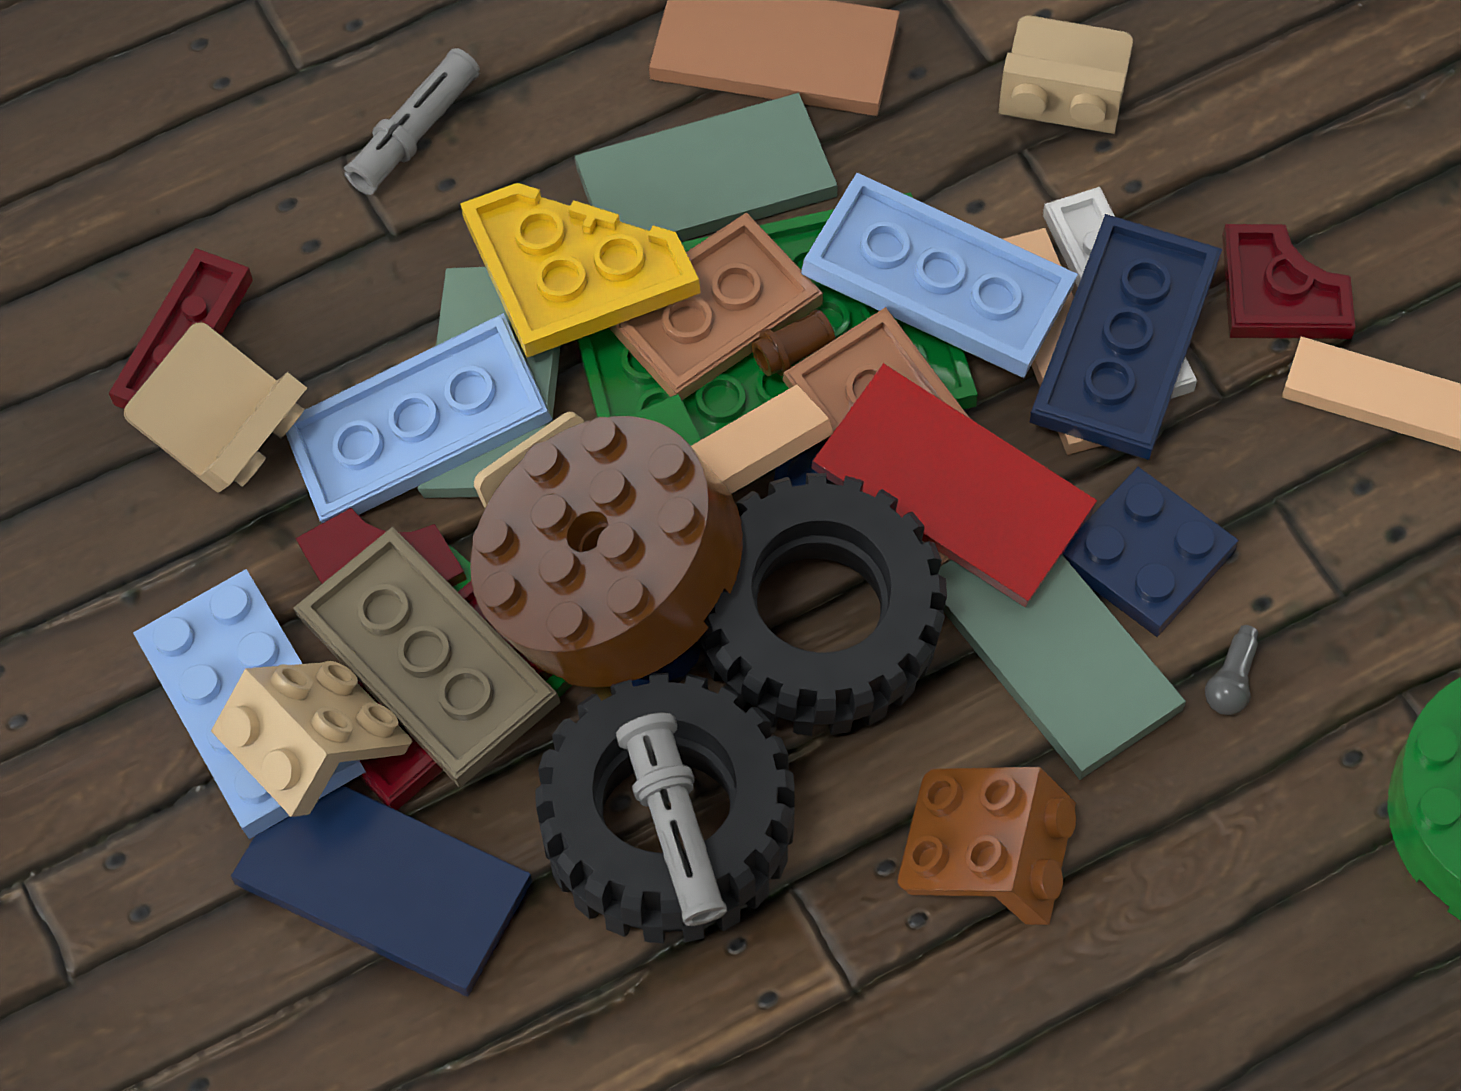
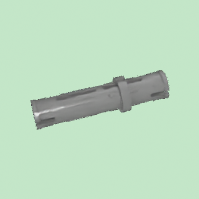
(397, 138)

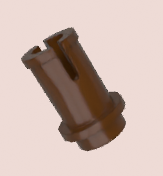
(792, 343)

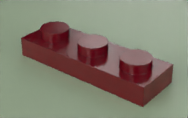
(204, 293)

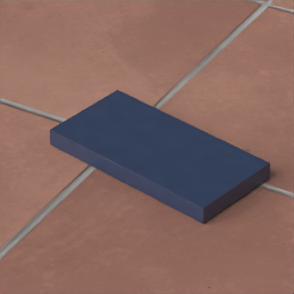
(1126, 336)
(388, 885)

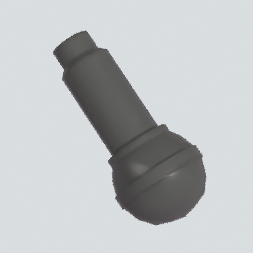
(1229, 689)

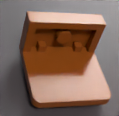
(990, 837)

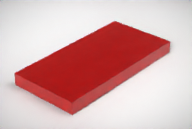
(965, 484)

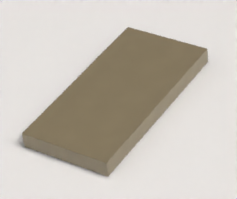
(427, 656)

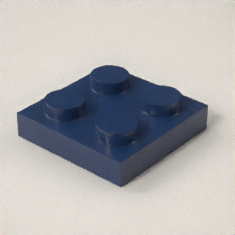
(1148, 551)

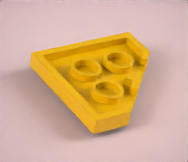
(573, 265)

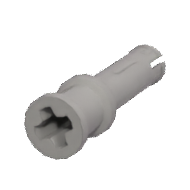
(666, 784)

